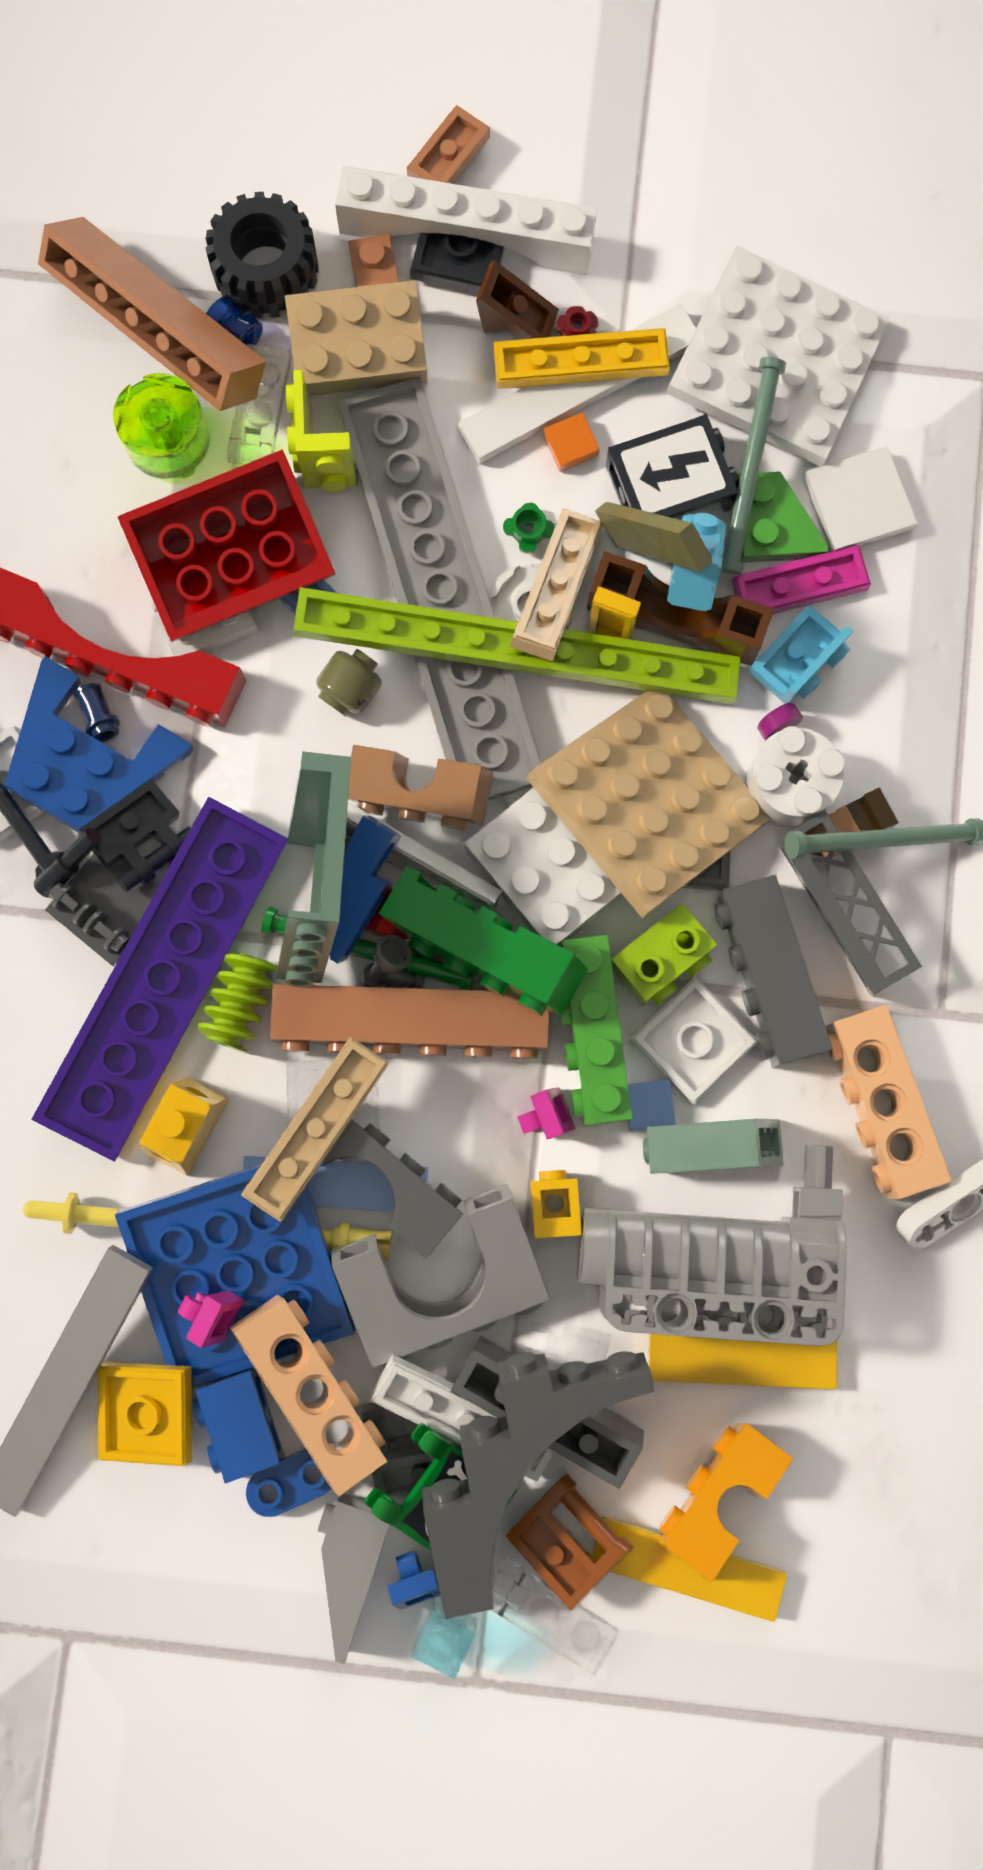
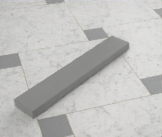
(68, 1374)

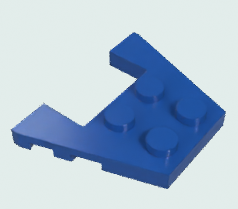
(70, 770)

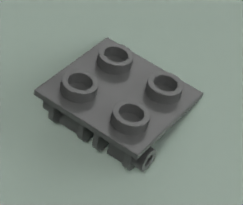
(99, 909)

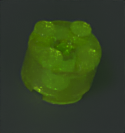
(162, 426)

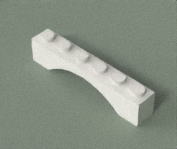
(542, 229)

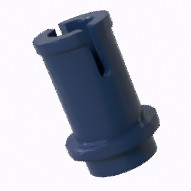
(99, 719)

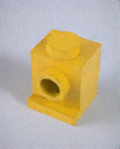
(565, 1221)

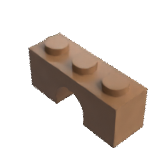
(455, 794)

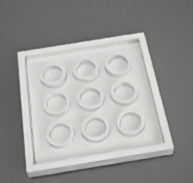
(780, 315)

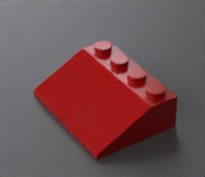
(226, 545)

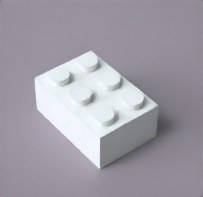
(541, 869)

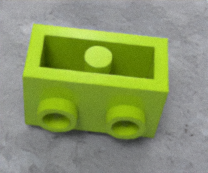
(663, 955)

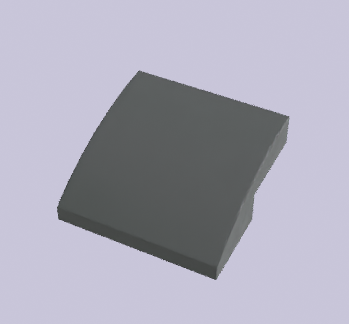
(404, 1457)

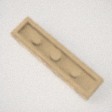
(556, 585)
(315, 1129)

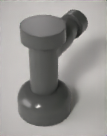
(390, 959)

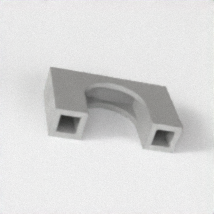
(401, 1325)

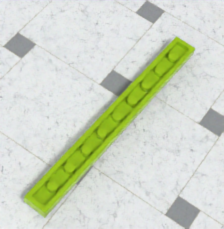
(488, 642)

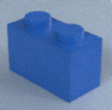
(238, 1425)

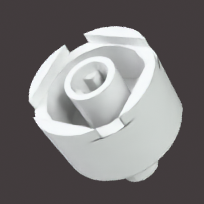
(808, 756)

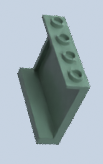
(317, 821)

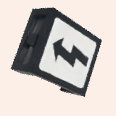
(673, 470)

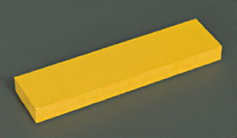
(581, 358)
(741, 1362)
(738, 1586)

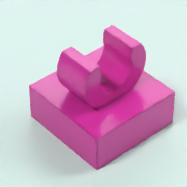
(549, 1114)
(210, 1316)

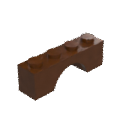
(729, 628)

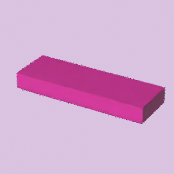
(805, 580)

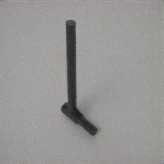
(52, 866)

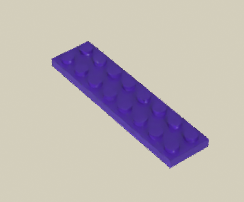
(160, 980)

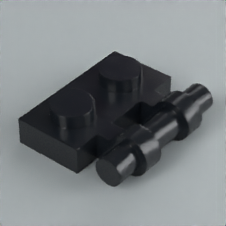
(132, 823)

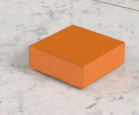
(571, 441)

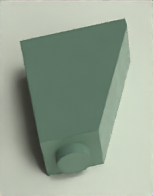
(713, 1145)

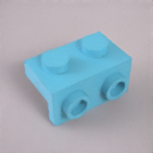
(799, 654)

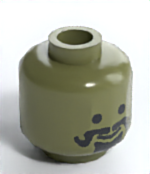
(349, 682)

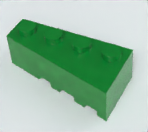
(483, 944)

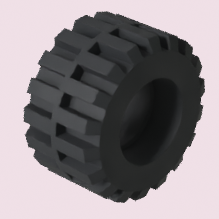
(258, 224)

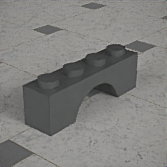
(421, 1212)

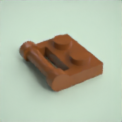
(557, 1553)

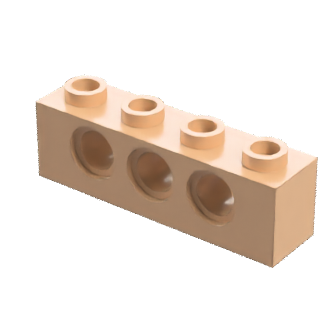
(924, 1162)
(341, 1462)

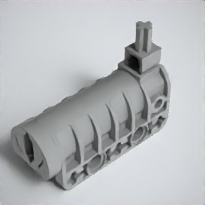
(726, 1264)

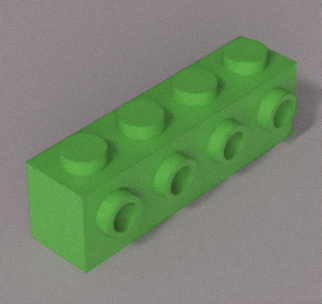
(596, 1038)

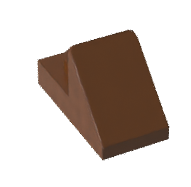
(513, 305)

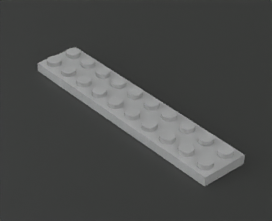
(437, 568)

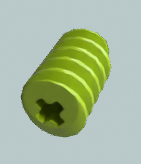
(237, 1001)

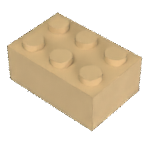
(357, 337)

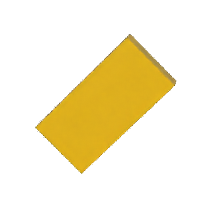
(613, 614)

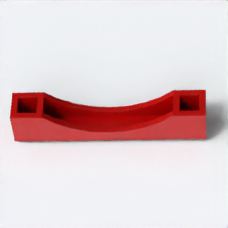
(191, 681)

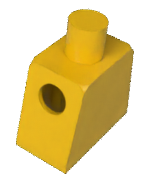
(182, 1124)

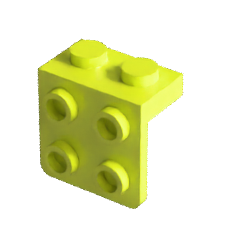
(321, 458)

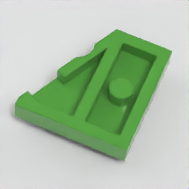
(779, 524)

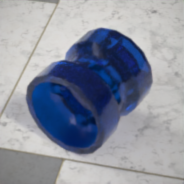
(229, 316)

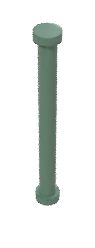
(771, 369)
(799, 845)

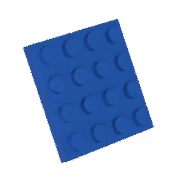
(221, 1242)

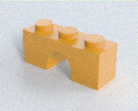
(695, 1529)

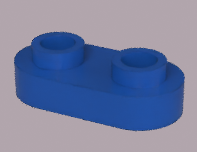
(290, 1483)

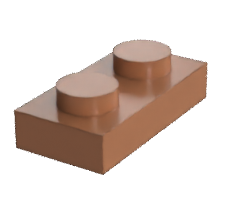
(450, 148)
(373, 260)

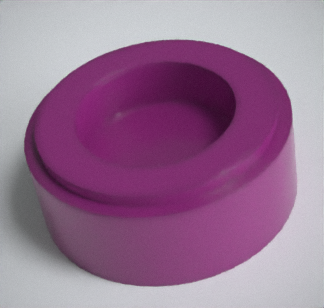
(778, 719)

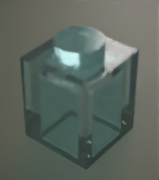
(444, 1641)

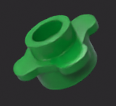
(528, 515)

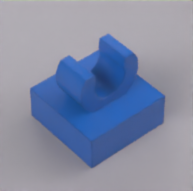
(415, 1584)

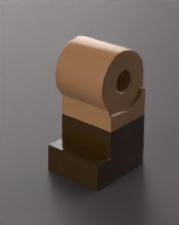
(863, 814)

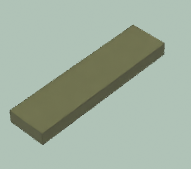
(654, 536)

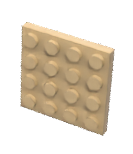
(648, 799)

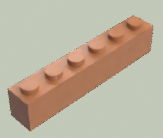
(151, 313)
(406, 1018)

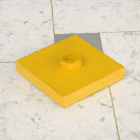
(145, 1413)

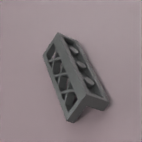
(839, 922)

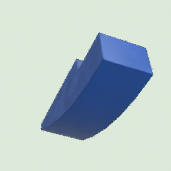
(361, 884)

